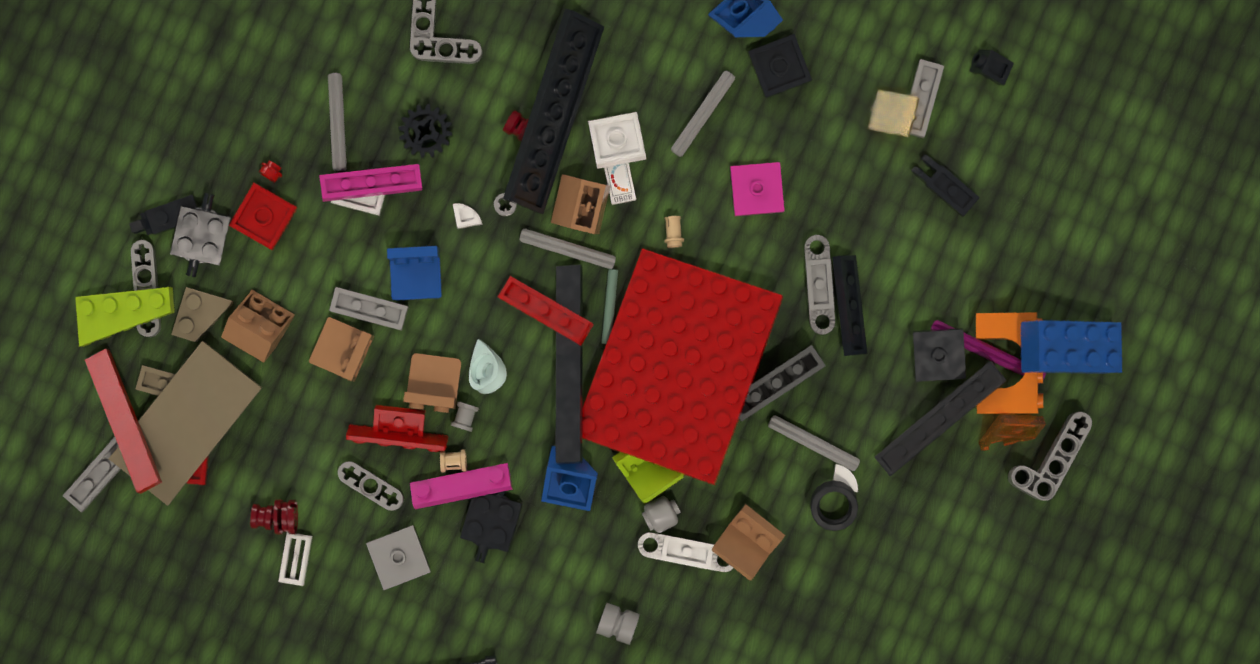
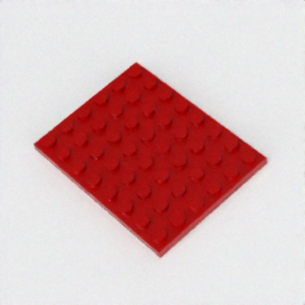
(678, 366)

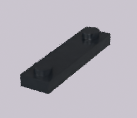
(850, 305)

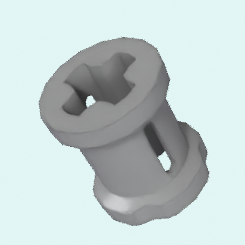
(464, 416)

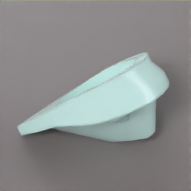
(486, 369)

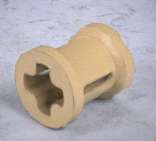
(453, 460)

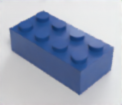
(1071, 347)

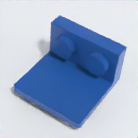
(415, 272)

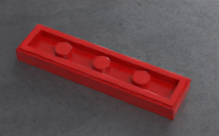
(545, 310)

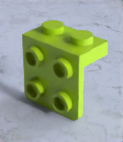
(644, 477)

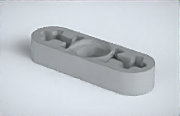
(358, 471)

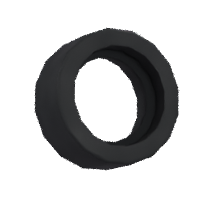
(837, 524)

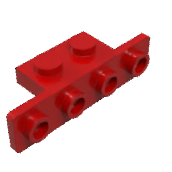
(399, 428)

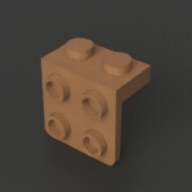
(433, 382)

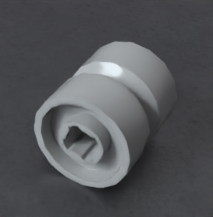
(618, 623)

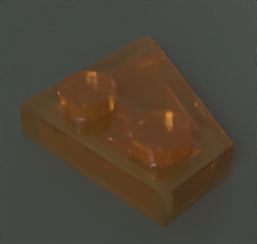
(1012, 429)

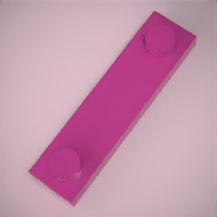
(370, 182)
(461, 486)

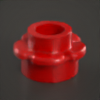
(270, 171)

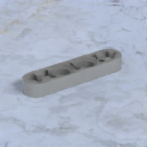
(152, 284)

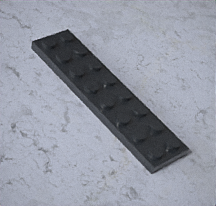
(553, 112)

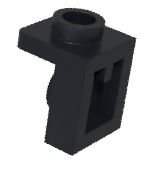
(991, 66)

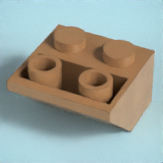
(580, 204)
(257, 325)

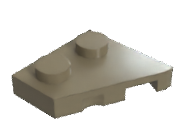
(198, 314)

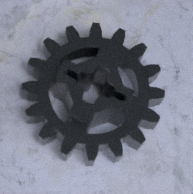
(419, 141)

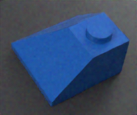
(746, 17)
(569, 483)

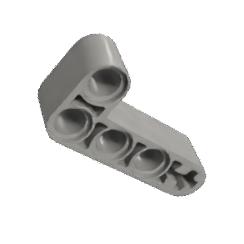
(1055, 453)

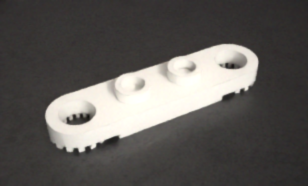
(682, 552)

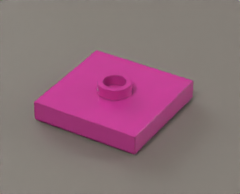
(757, 189)

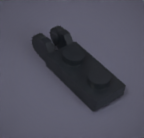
(947, 187)

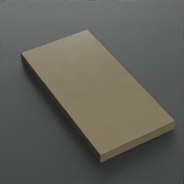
(192, 417)

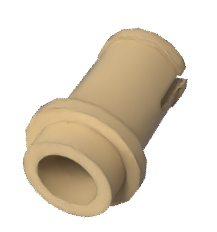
(673, 232)

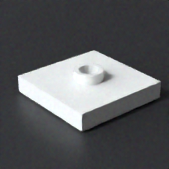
(617, 140)

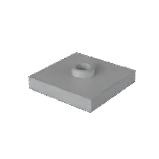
(398, 557)

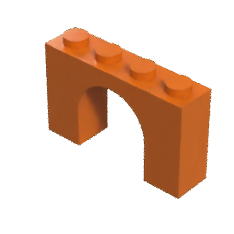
(1023, 396)

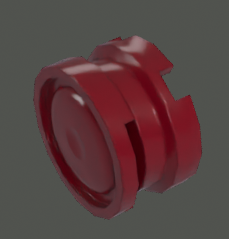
(285, 517)

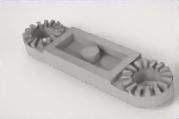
(819, 284)

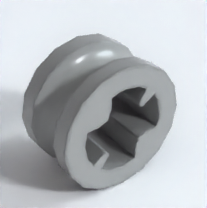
(497, 206)

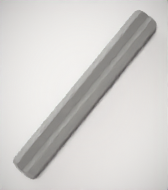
(703, 113)
(337, 122)
(567, 248)
(813, 443)

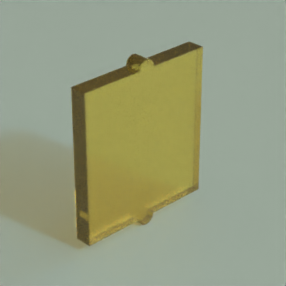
(893, 113)

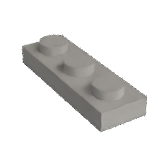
(925, 87)
(368, 308)

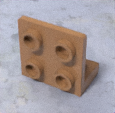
(341, 349)
(747, 542)

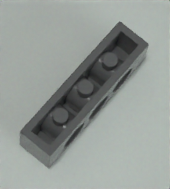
(781, 380)

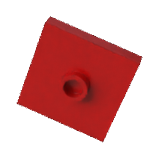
(263, 216)

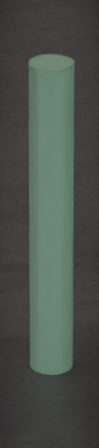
(609, 304)

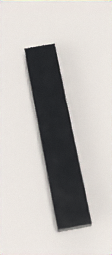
(940, 418)

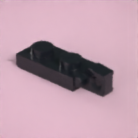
(162, 217)

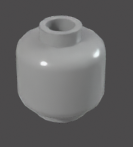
(661, 514)

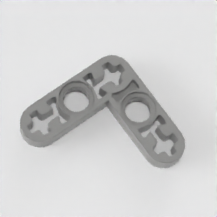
(428, 38)

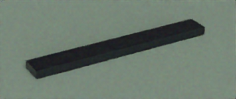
(569, 370)

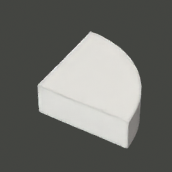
(466, 216)
(844, 475)

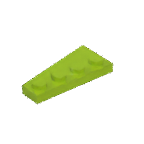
(117, 312)

